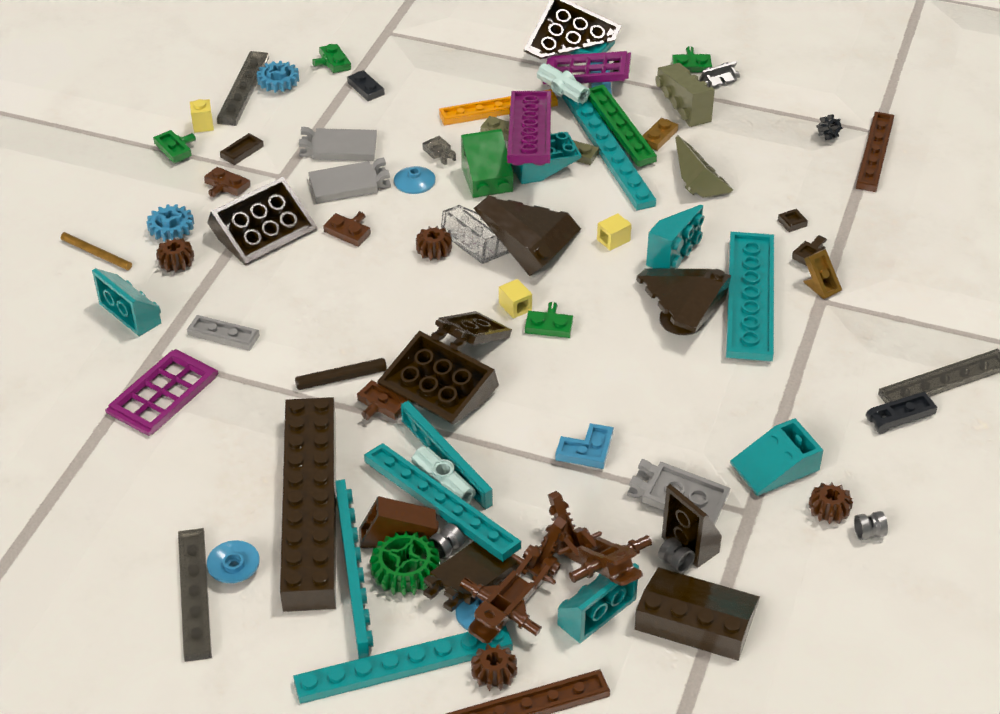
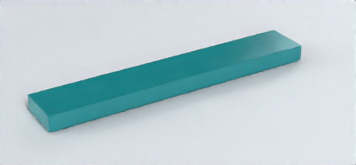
(433, 439)

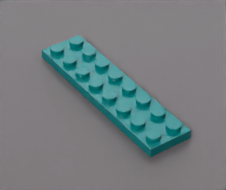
(751, 297)

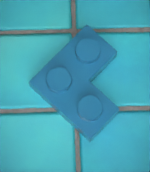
(586, 452)

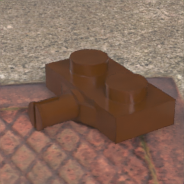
(226, 182)
(348, 229)
(380, 400)

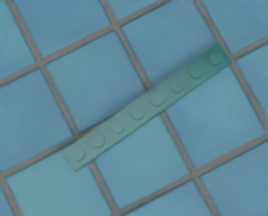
(446, 503)
(355, 575)
(392, 665)

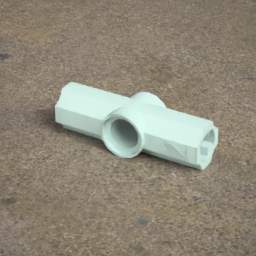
(563, 83)
(442, 472)

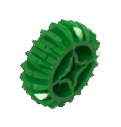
(403, 563)

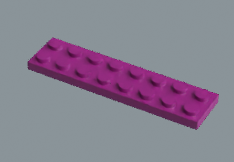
(529, 128)

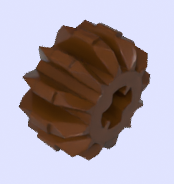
(433, 243)
(175, 255)
(830, 503)
(494, 667)

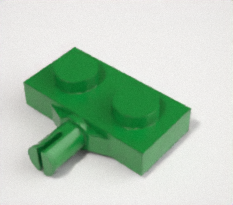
(333, 58)
(694, 62)
(174, 146)
(549, 323)

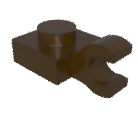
(807, 249)

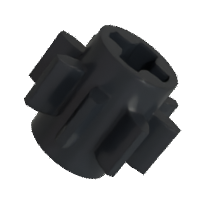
(829, 127)

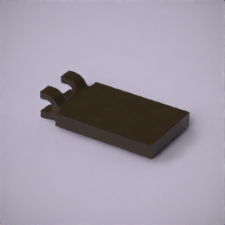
(469, 328)
(472, 563)

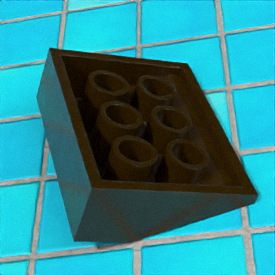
(261, 221)
(439, 378)
(696, 613)

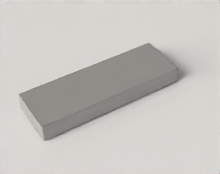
(223, 332)

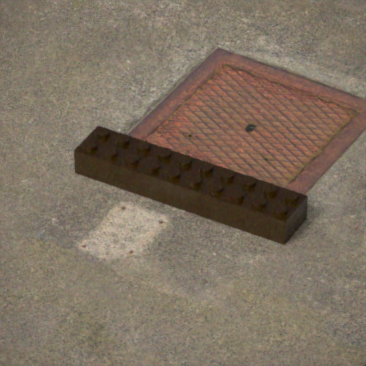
(309, 506)

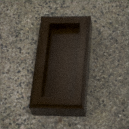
(241, 149)

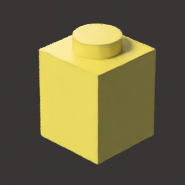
(201, 115)
(614, 231)
(515, 298)

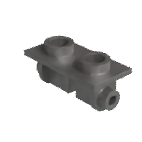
(725, 71)

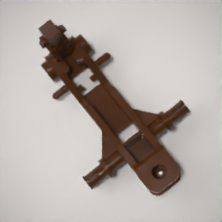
(595, 552)
(509, 598)

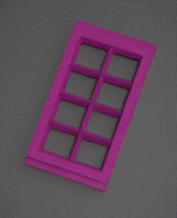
(623, 66)
(134, 420)

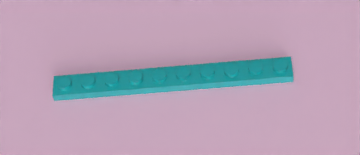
(612, 154)

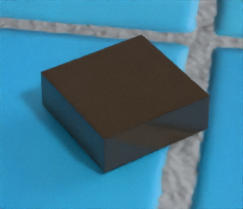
(792, 220)

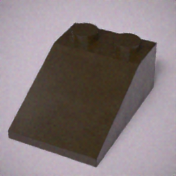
(690, 526)

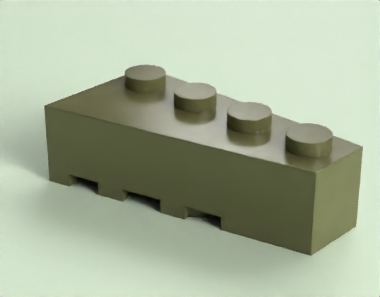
(686, 93)

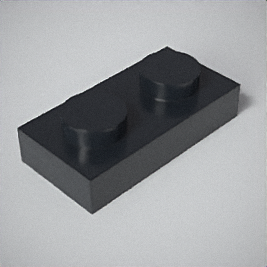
(365, 85)

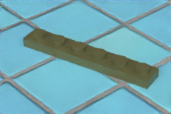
(587, 151)

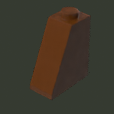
(396, 516)

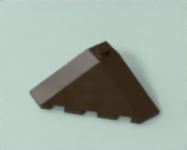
(569, 28)
(527, 231)
(686, 293)

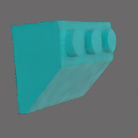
(126, 302)
(594, 606)

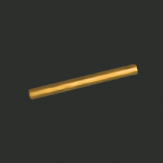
(96, 251)

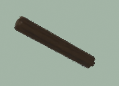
(340, 373)

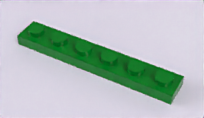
(621, 126)

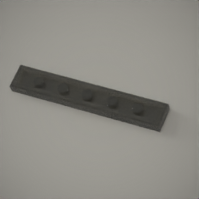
(242, 89)
(945, 377)
(194, 595)

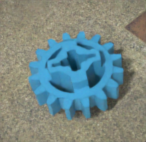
(278, 76)
(170, 222)

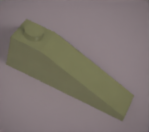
(698, 173)

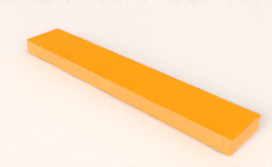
(481, 110)

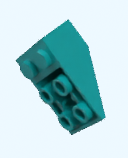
(562, 153)
(674, 238)
(778, 457)

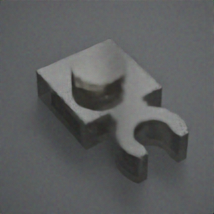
(439, 148)

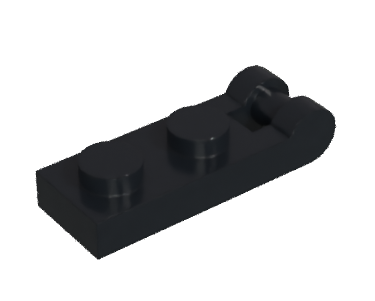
(901, 411)

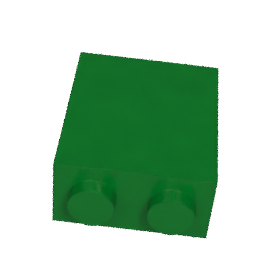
(486, 163)

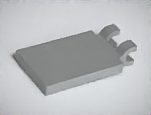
(338, 144)
(349, 180)
(702, 492)

